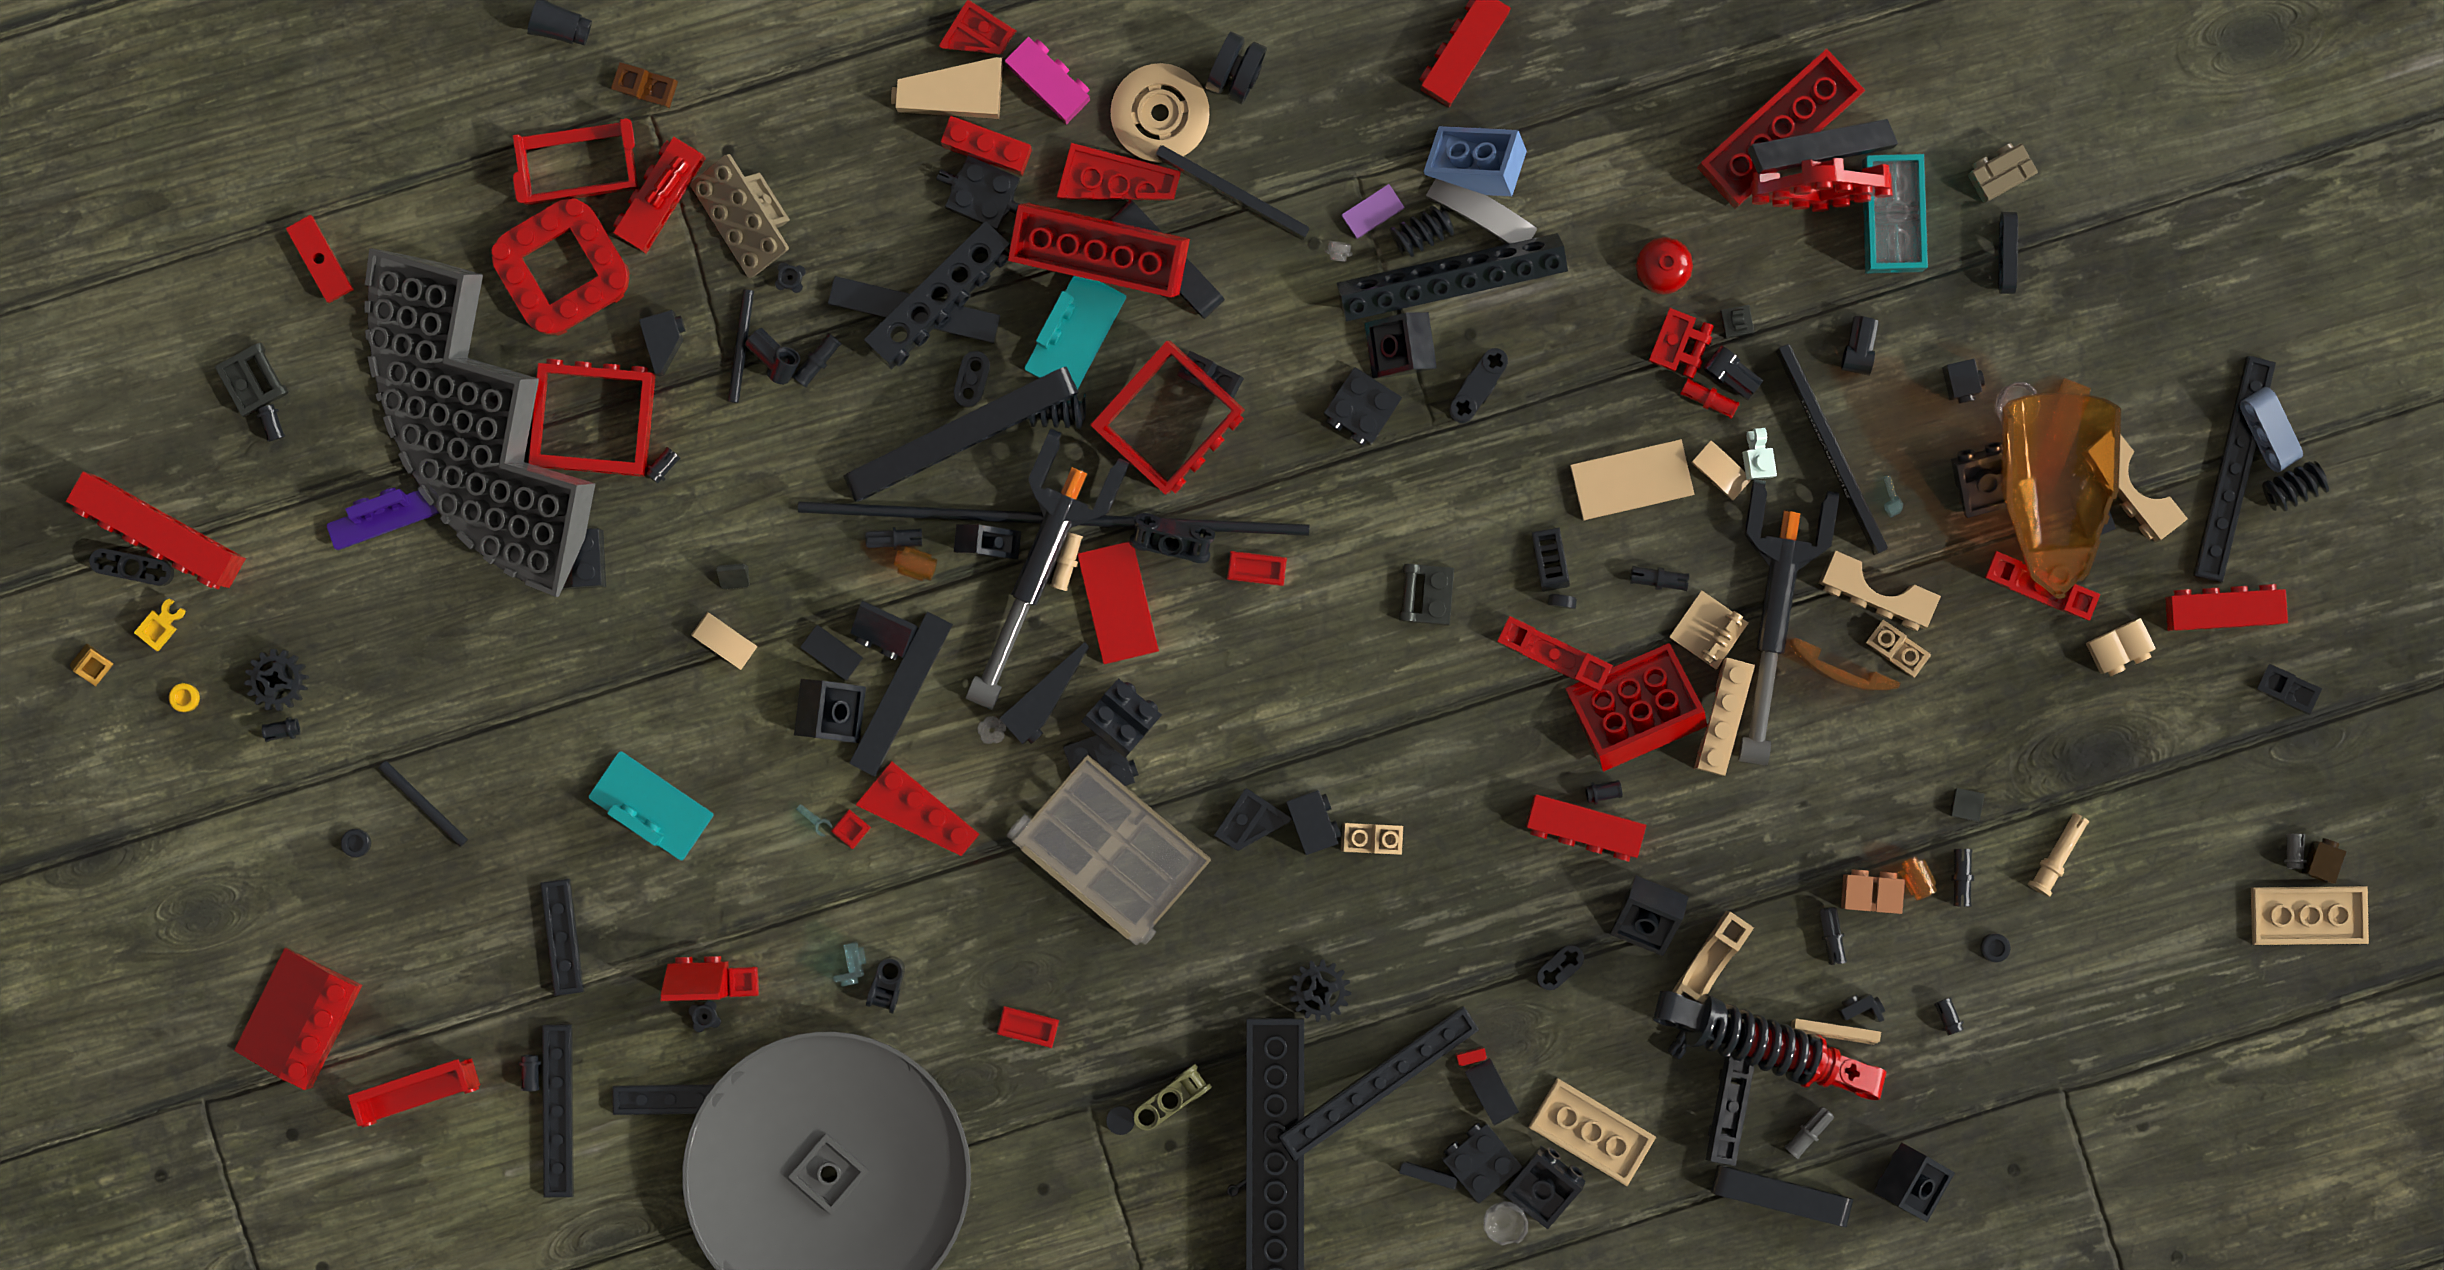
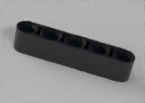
(1194, 287)
(1782, 1195)

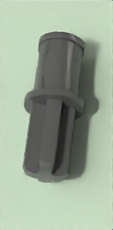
(1809, 1132)

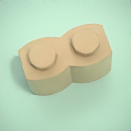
(2120, 647)

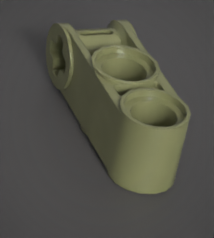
(1182, 1088)

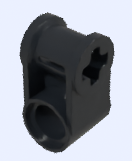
(886, 986)

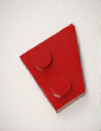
(977, 31)

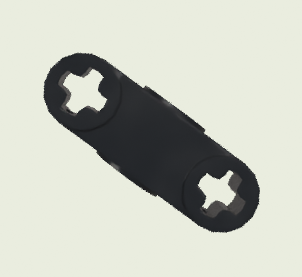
(1478, 385)
(1186, 535)

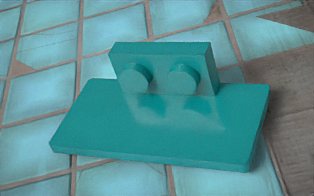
(1076, 329)
(650, 806)

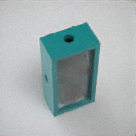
(1897, 224)

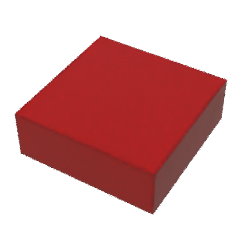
(851, 829)
(743, 981)
(1471, 1056)

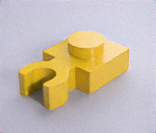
(157, 628)

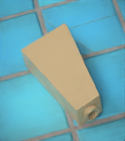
(953, 91)

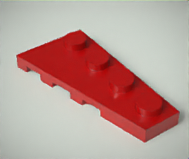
(911, 806)

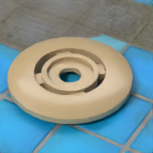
(1141, 92)

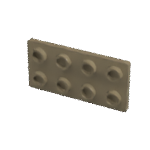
(743, 214)

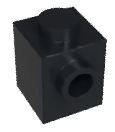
(1963, 380)

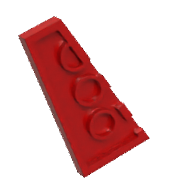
(1109, 176)

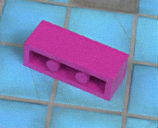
(1048, 79)

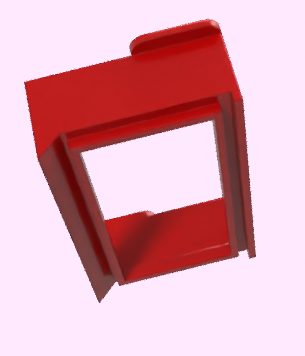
(522, 179)
(413, 1091)

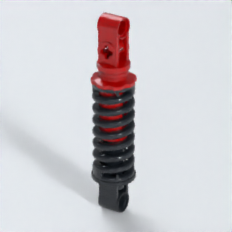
(1766, 1043)

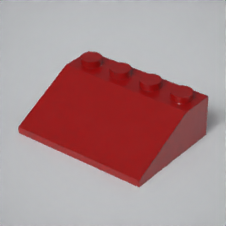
(1638, 708)
(297, 1019)

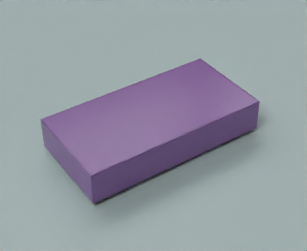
(1372, 211)

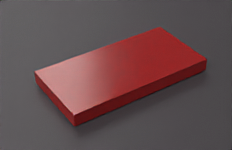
(1118, 602)

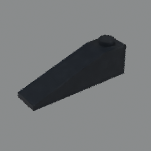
(1037, 705)

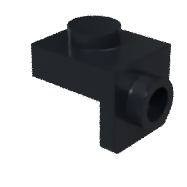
(1853, 1006)

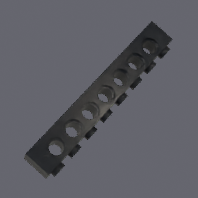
(1452, 277)

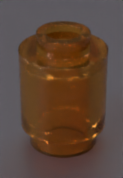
(915, 564)
(1918, 878)

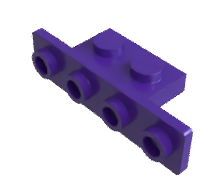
(378, 516)

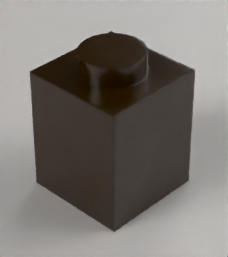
(2324, 861)

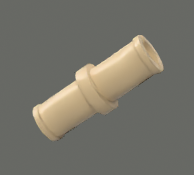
(1066, 561)

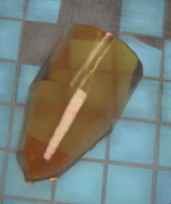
(2060, 481)

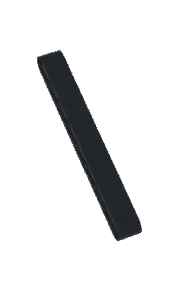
(961, 434)

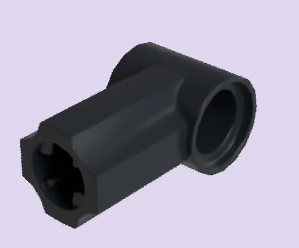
(1859, 352)
(779, 360)
(1727, 369)

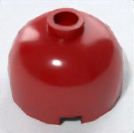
(1664, 265)

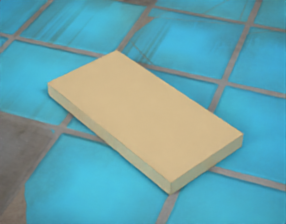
(1632, 480)
(2309, 915)
(1592, 1132)

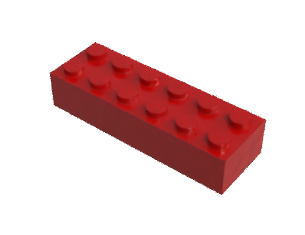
(1798, 109)
(1098, 249)
(150, 527)

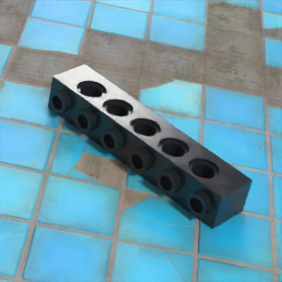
(983, 240)

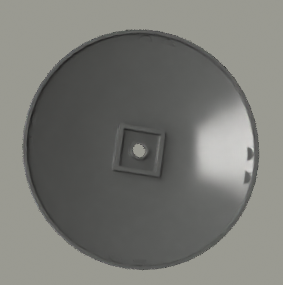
(816, 1104)

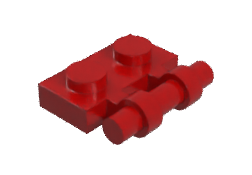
(1673, 339)

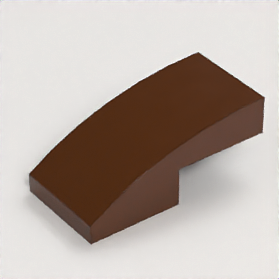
(644, 85)

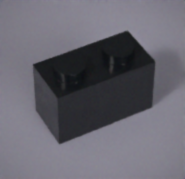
(1313, 822)

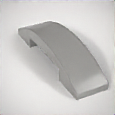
(1482, 211)

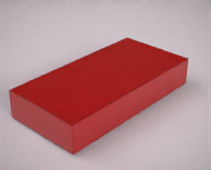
(1257, 568)
(1028, 1026)

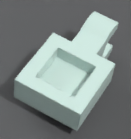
(1758, 461)

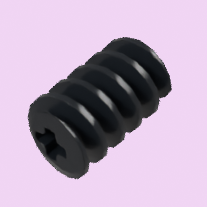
(1422, 230)
(1064, 411)
(2295, 485)

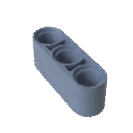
(2271, 429)

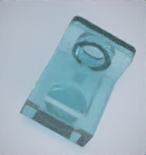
(855, 958)

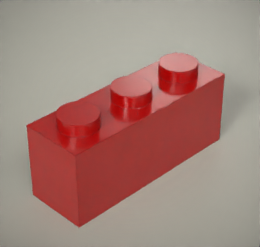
(986, 145)

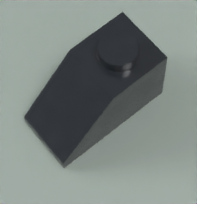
(663, 338)
(987, 541)

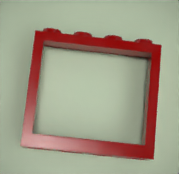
(609, 371)
(1196, 460)

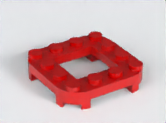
(1822, 186)
(580, 303)

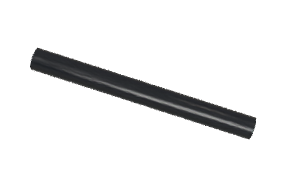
(740, 347)
(421, 802)

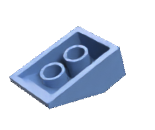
(1477, 159)

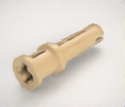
(2053, 866)

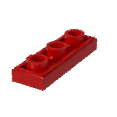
(312, 244)

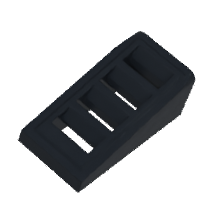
(1556, 582)

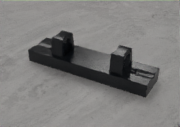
(1729, 1111)

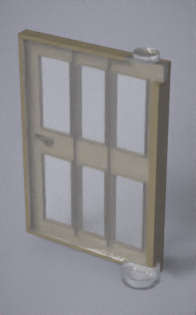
(1110, 850)

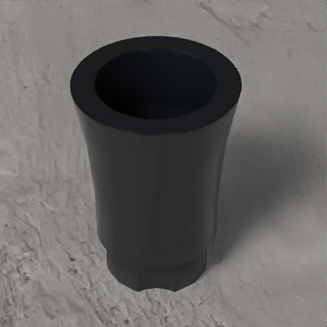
(558, 23)

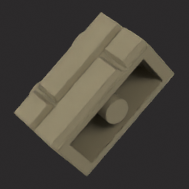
(2002, 172)

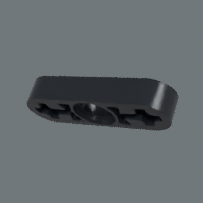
(2008, 252)
(110, 570)

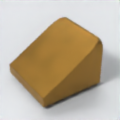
(91, 664)

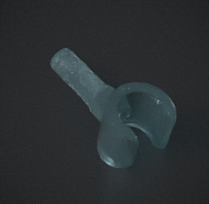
(1895, 505)
(813, 819)

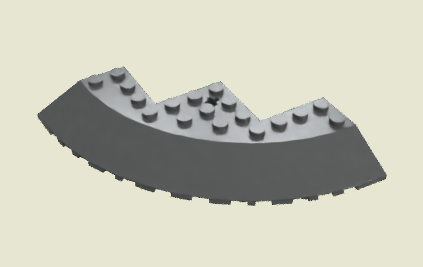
(467, 423)

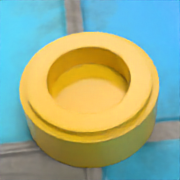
(184, 697)

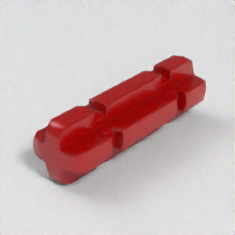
(666, 182)

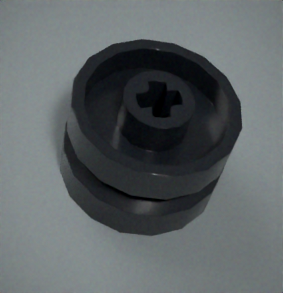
(1239, 69)

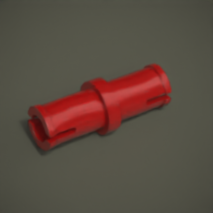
(1709, 398)

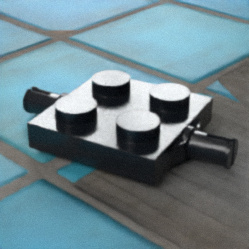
(981, 192)

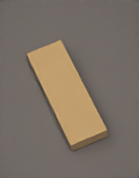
(1837, 1031)

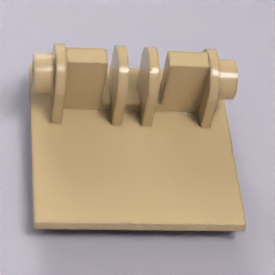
(1709, 629)

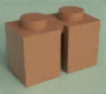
(1872, 893)

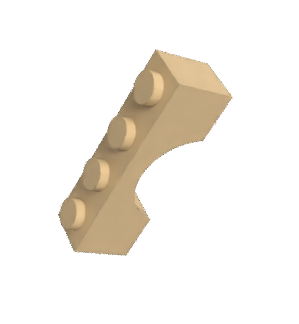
(2156, 516)
(1845, 577)
(1725, 716)
(1713, 956)

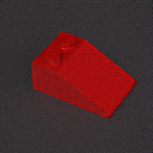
(696, 979)

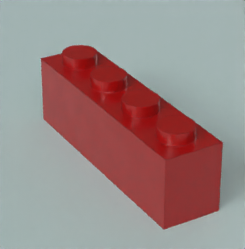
(1464, 49)
(643, 221)
(2226, 610)
(1585, 826)

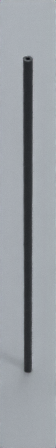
(1036, 517)

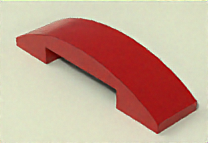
(2014, 576)
(1554, 654)

